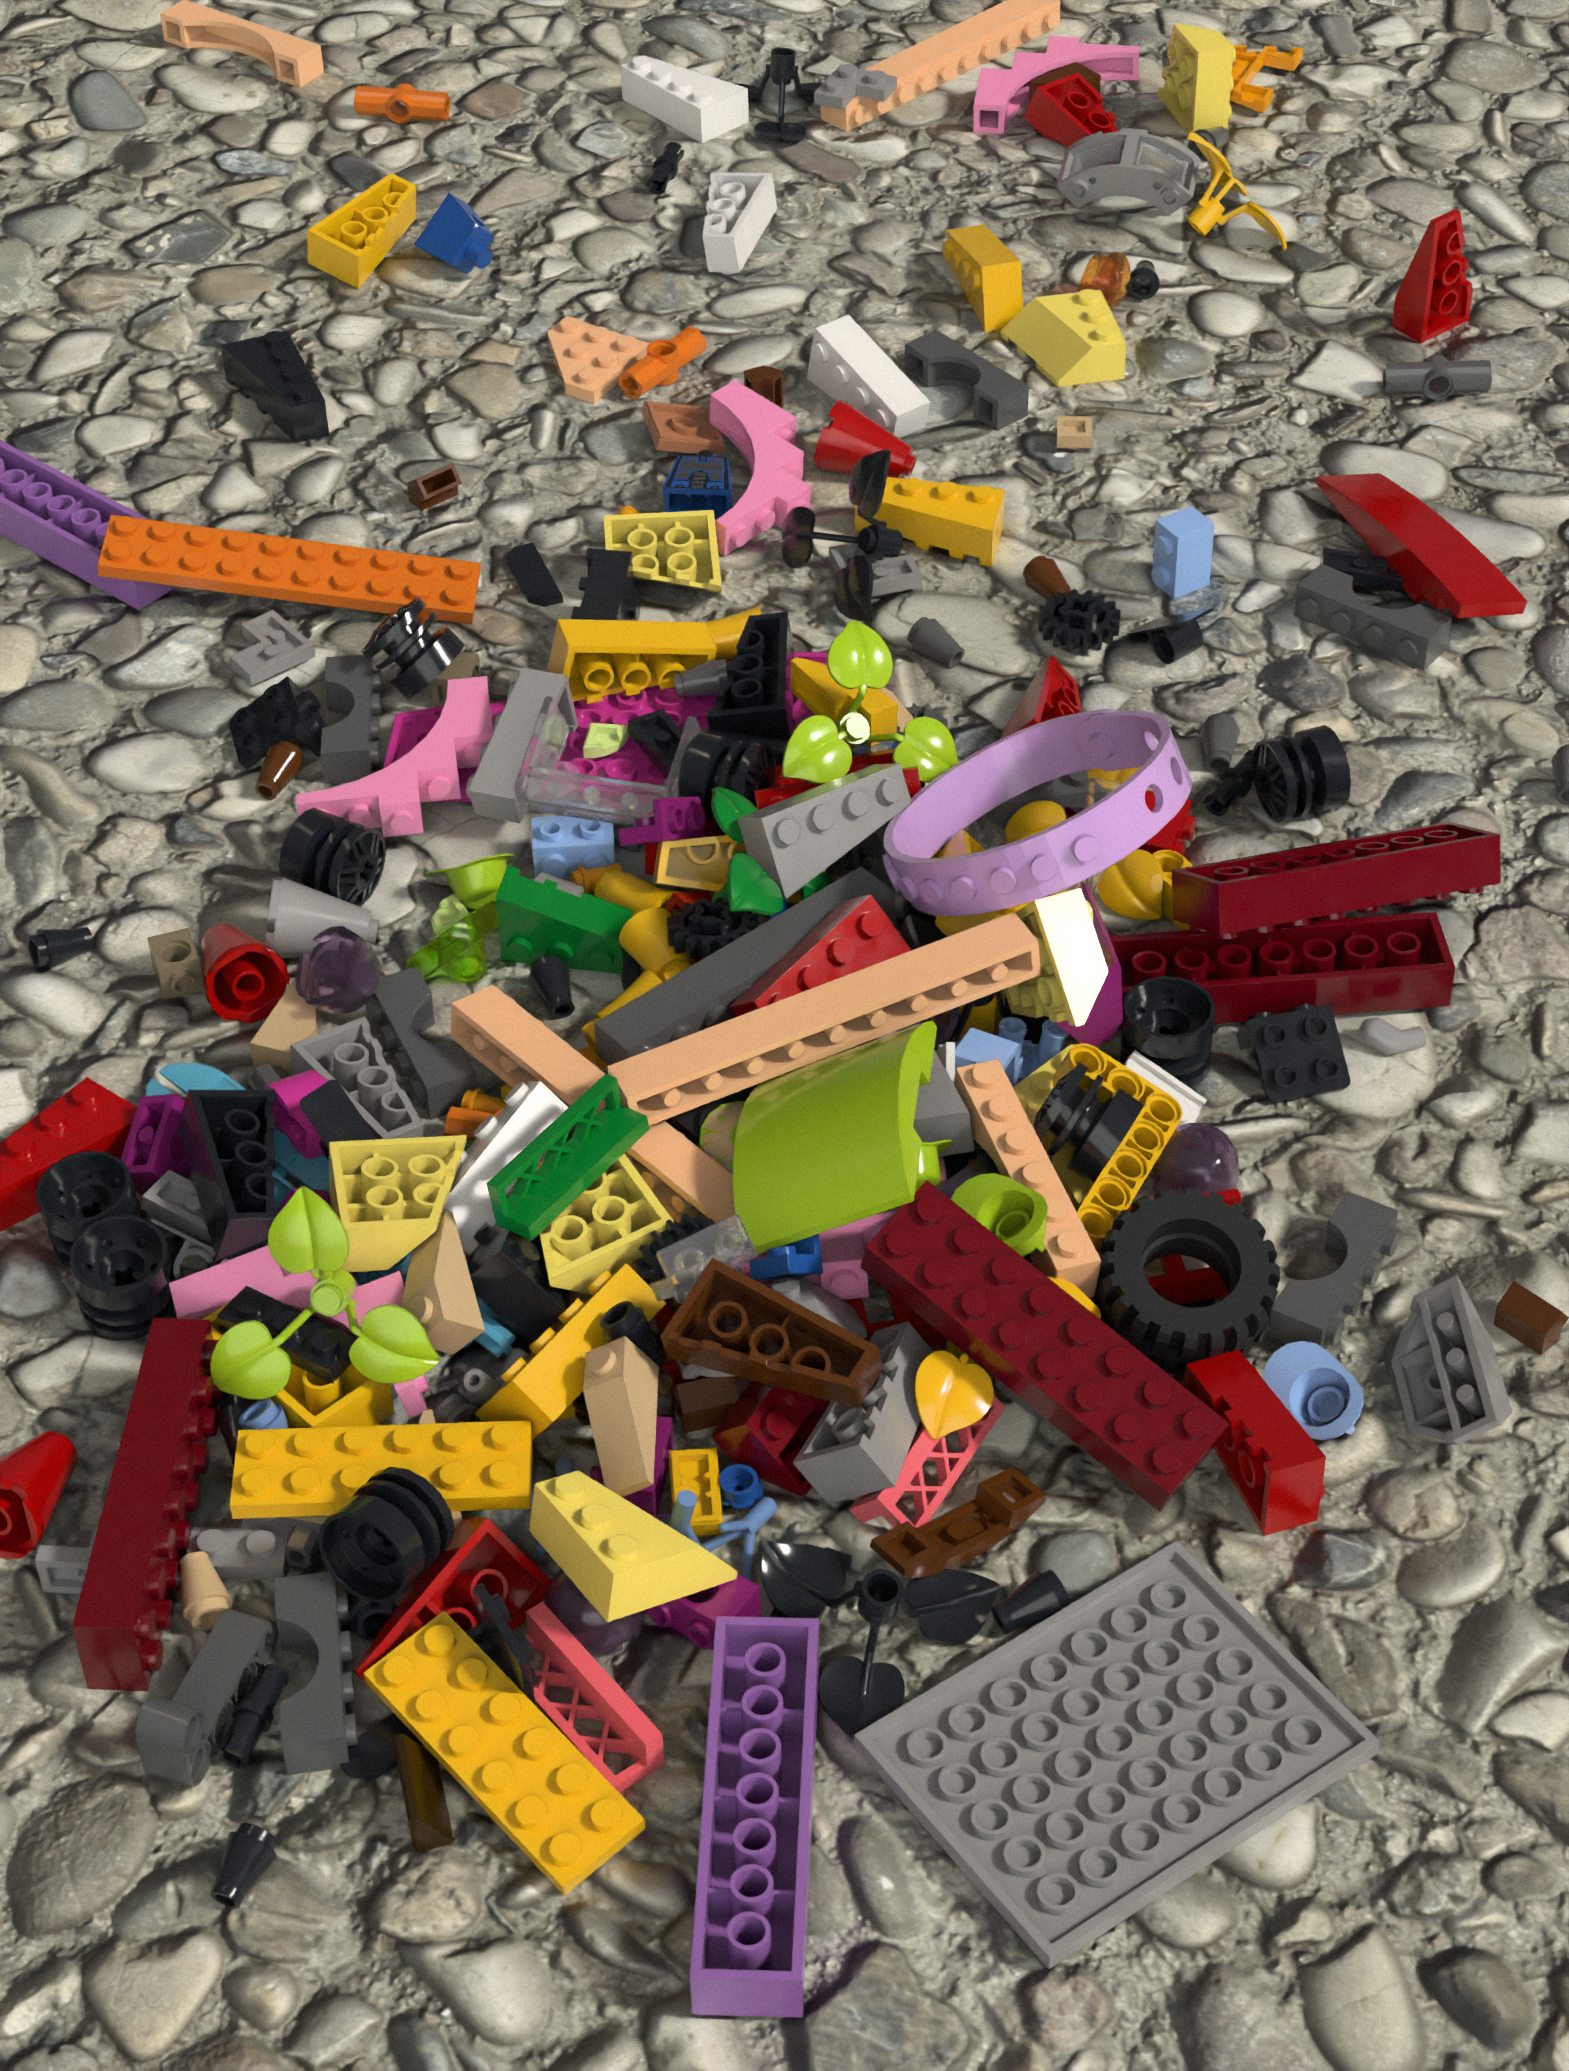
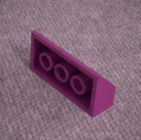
(1108, 1007)

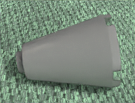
(302, 913)

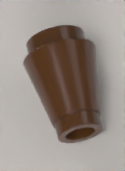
(1045, 577)
(279, 769)

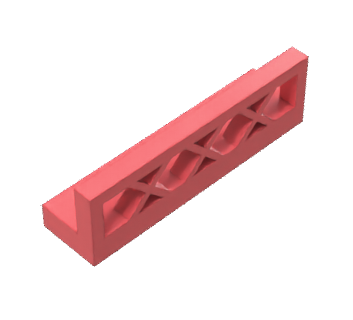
(883, 1502)
(601, 1699)

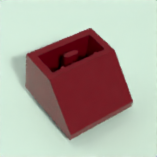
(769, 1431)

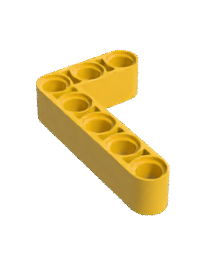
(1138, 1150)

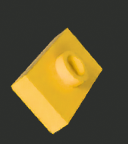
(699, 1473)

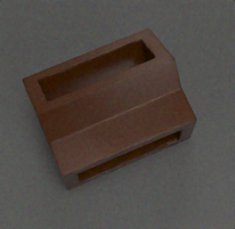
(766, 382)
(434, 487)
(1529, 1318)
(705, 1402)

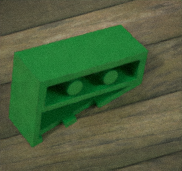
(547, 921)

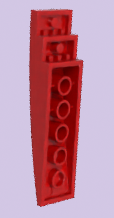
(1422, 547)

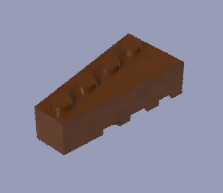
(768, 1338)

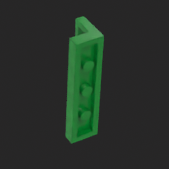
(567, 1166)

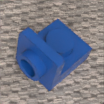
(791, 1260)

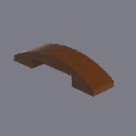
(965, 1532)

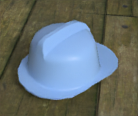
(1315, 1389)

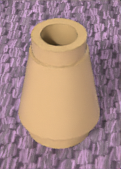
(202, 1591)

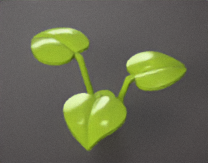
(822, 748)
(302, 1238)

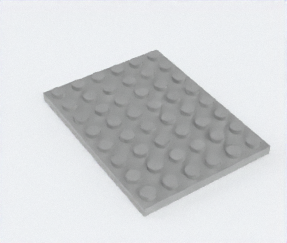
(1114, 1750)

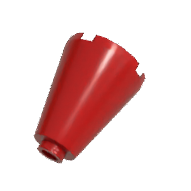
(855, 436)
(241, 974)
(31, 1488)

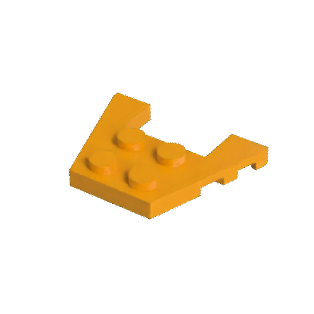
(1249, 64)

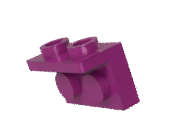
(672, 820)

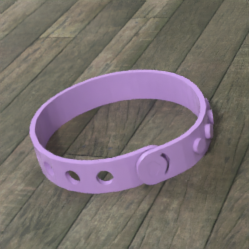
(1051, 857)

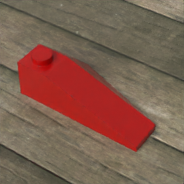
(1435, 286)
(1048, 697)

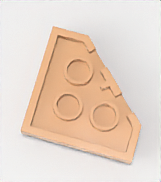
(591, 357)

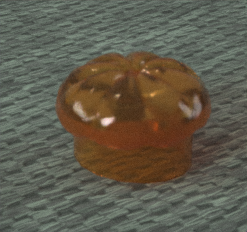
(1109, 275)

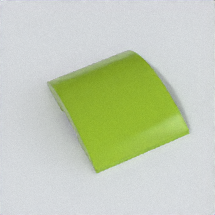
(832, 1140)

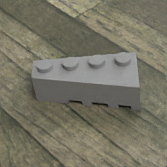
(866, 1446)

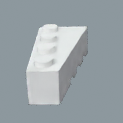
(736, 218)

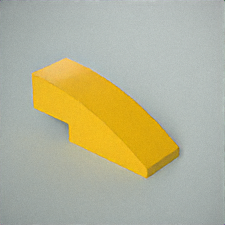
(823, 696)

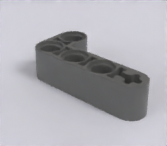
(183, 1734)

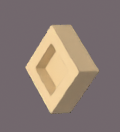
(1074, 432)

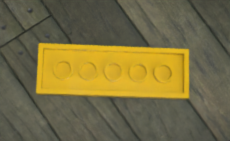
(322, 1467)
(505, 1752)

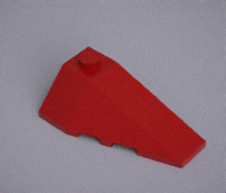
(1069, 110)
(474, 1557)

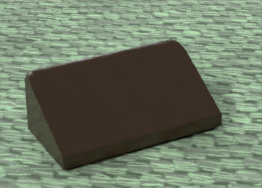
(422, 1795)

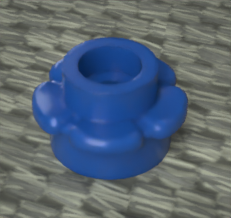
(739, 1487)

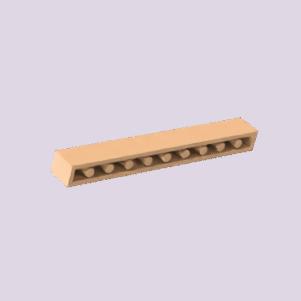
(951, 55)
(827, 1019)
(525, 1050)

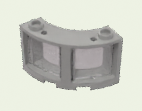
(1130, 166)

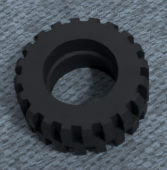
(1198, 1229)

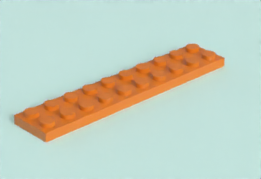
(287, 568)

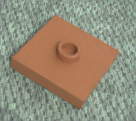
(682, 428)

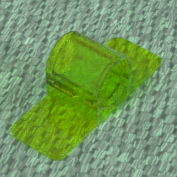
(460, 948)

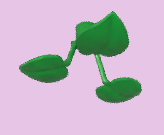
(747, 884)

